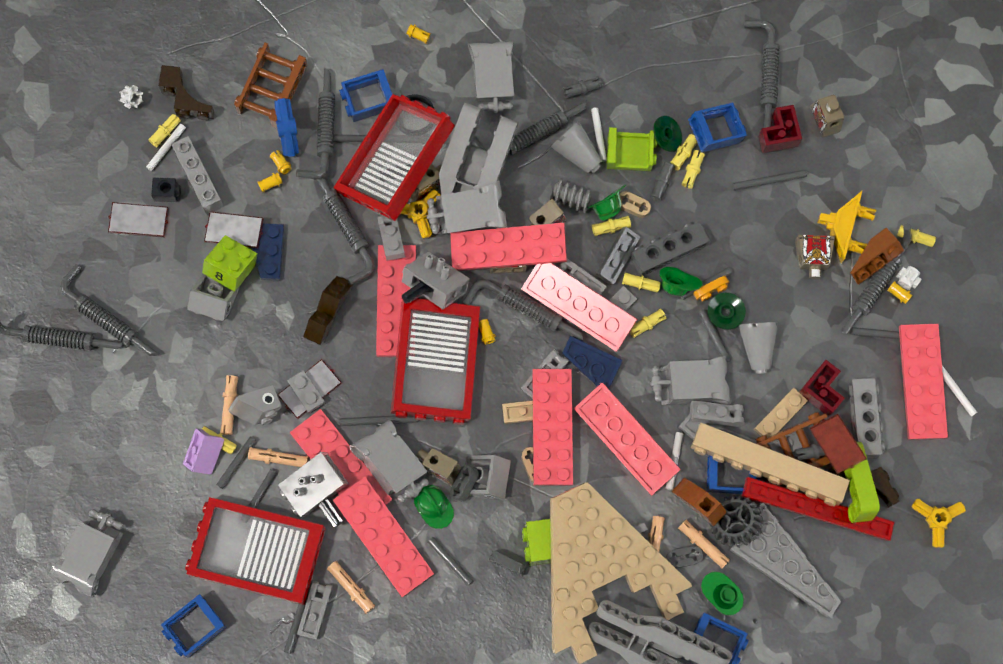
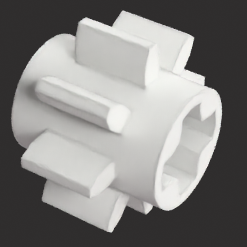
(131, 96)
(909, 277)

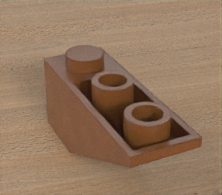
(877, 253)
(699, 501)

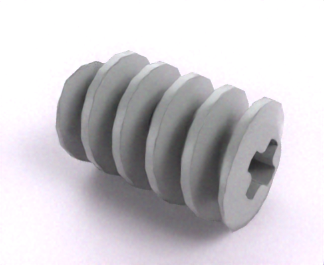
(571, 195)

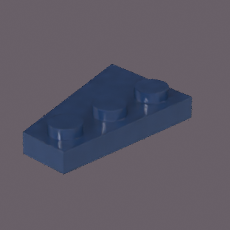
(270, 252)
(592, 362)

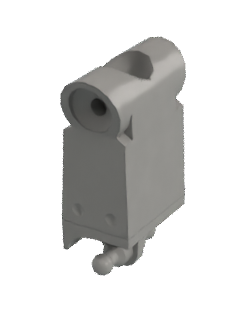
(493, 74)
(468, 210)
(691, 380)
(391, 461)
(88, 552)

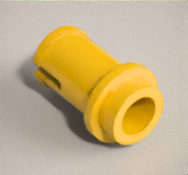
(418, 33)
(283, 166)
(270, 182)
(900, 292)
(486, 332)

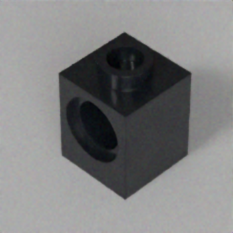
(159, 184)

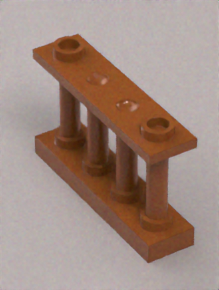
(290, 82)
(812, 419)

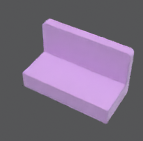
(203, 452)

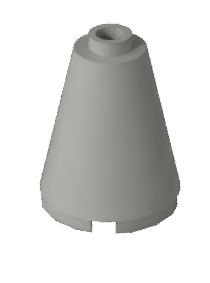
(578, 149)
(759, 344)

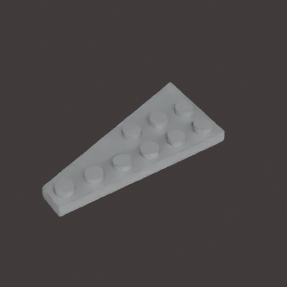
(785, 563)

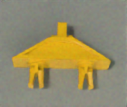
(842, 224)

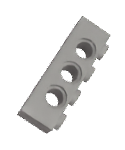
(197, 175)
(870, 389)

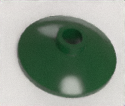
(667, 133)
(728, 302)

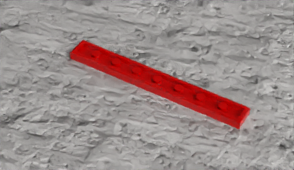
(814, 508)

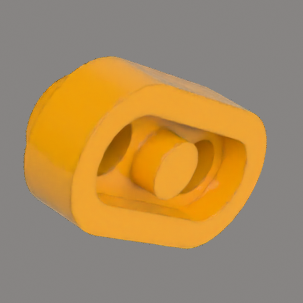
(717, 285)

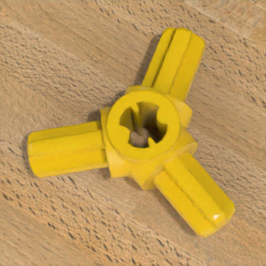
(420, 219)
(946, 516)

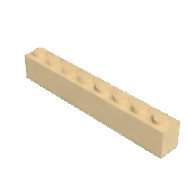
(770, 464)

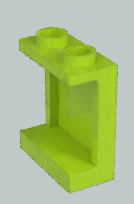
(630, 150)

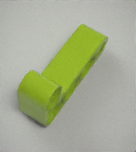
(863, 493)

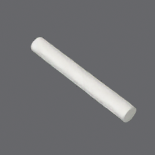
(599, 135)
(166, 146)
(958, 393)
(675, 457)

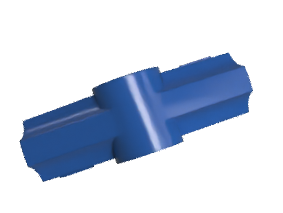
(286, 127)

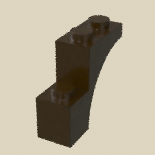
(185, 106)
(328, 307)
(882, 485)

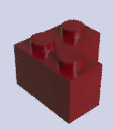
(784, 133)
(819, 391)

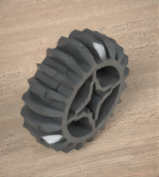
(748, 530)

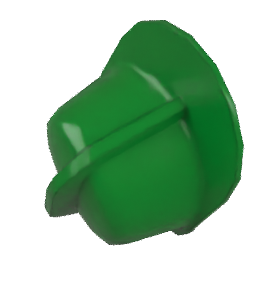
(608, 206)
(678, 282)
(434, 507)
(722, 593)

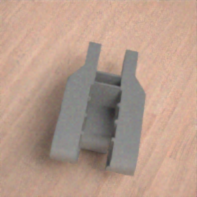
(481, 165)
(656, 633)

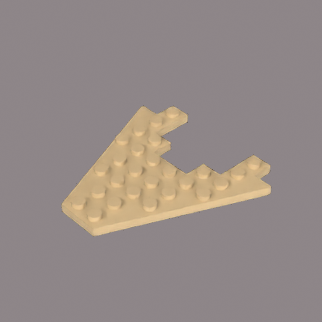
(594, 548)

